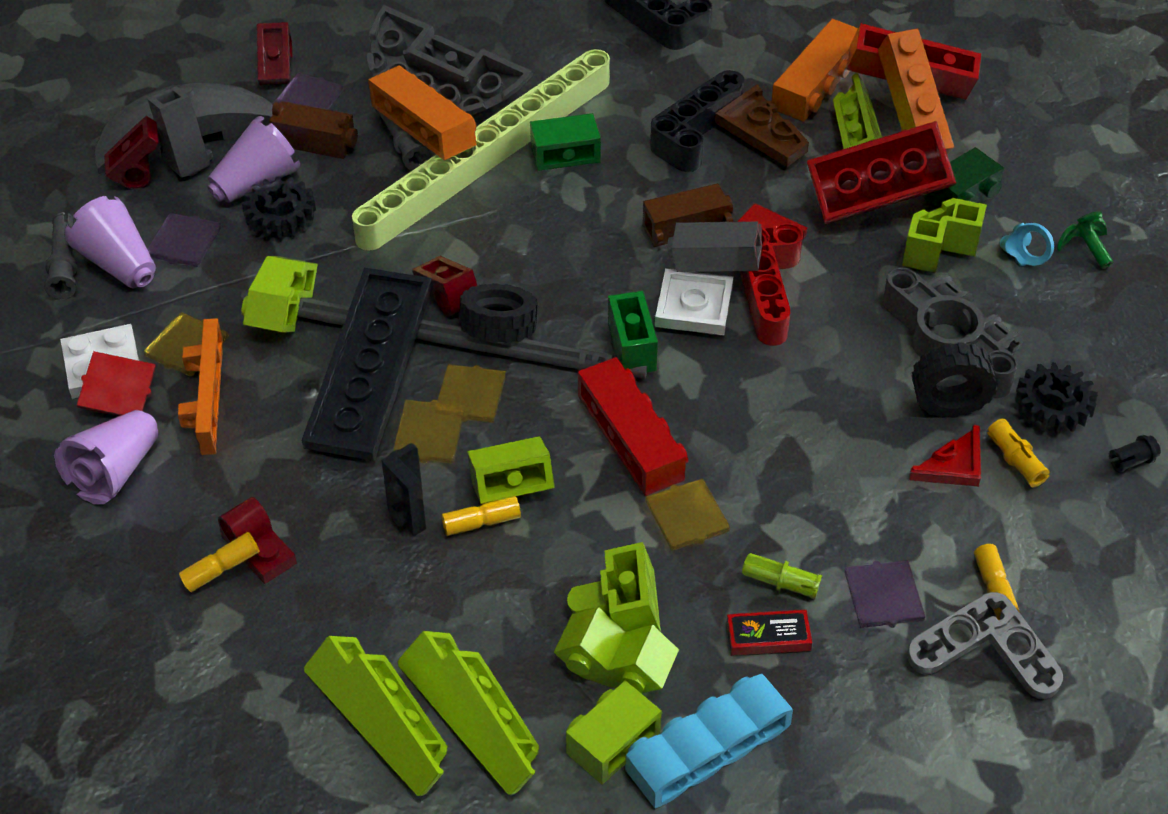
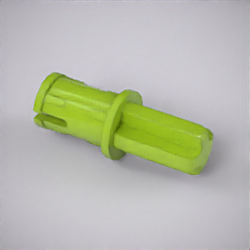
(781, 575)

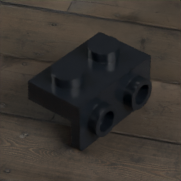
(404, 488)

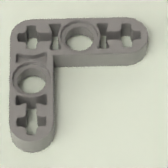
(997, 632)

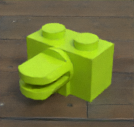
(625, 589)

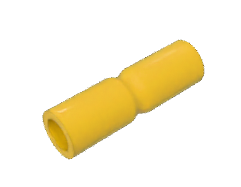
(475, 517)
(215, 564)
(993, 573)

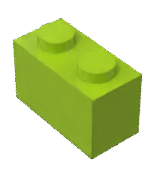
(510, 469)
(609, 729)

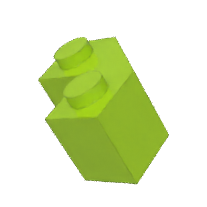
(950, 228)
(277, 292)
(608, 655)

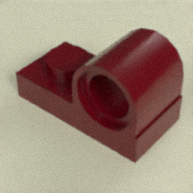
(274, 53)
(129, 158)
(448, 282)
(274, 554)

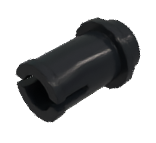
(1142, 450)

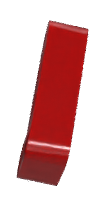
(765, 287)

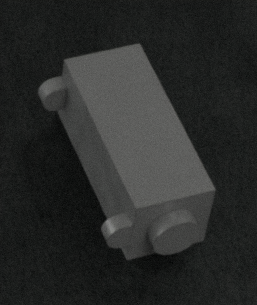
(179, 131)
(716, 246)

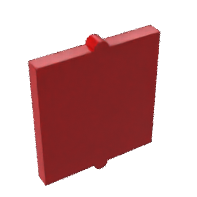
(115, 384)

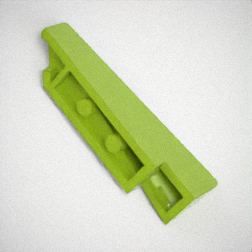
(856, 115)
(473, 706)
(380, 708)

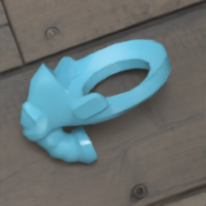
(1016, 244)

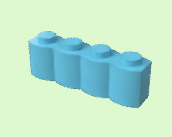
(706, 741)

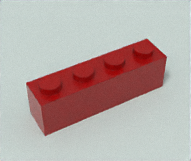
(952, 68)
(632, 426)

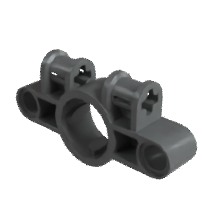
(941, 302)

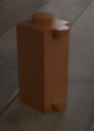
(315, 129)
(689, 206)

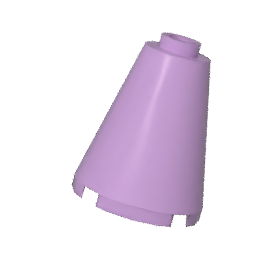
(255, 156)
(111, 241)
(105, 455)

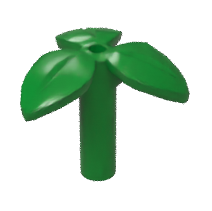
(1089, 228)

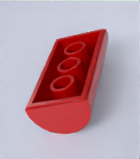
(881, 172)

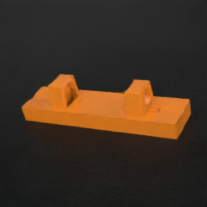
(205, 411)

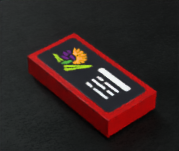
(769, 632)

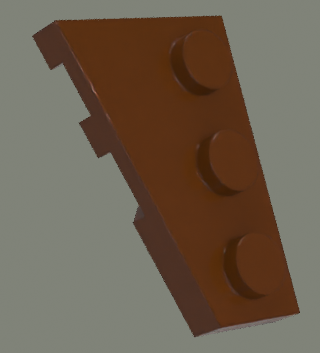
(761, 126)

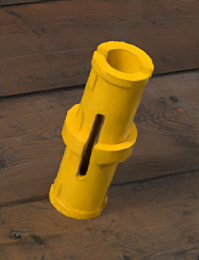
(1018, 452)

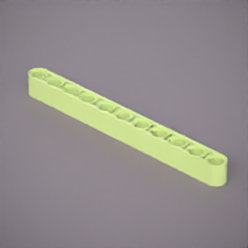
(496, 140)

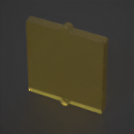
(169, 344)
(475, 389)
(431, 428)
(687, 514)

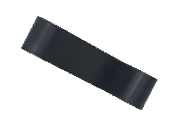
(666, 22)
(680, 128)

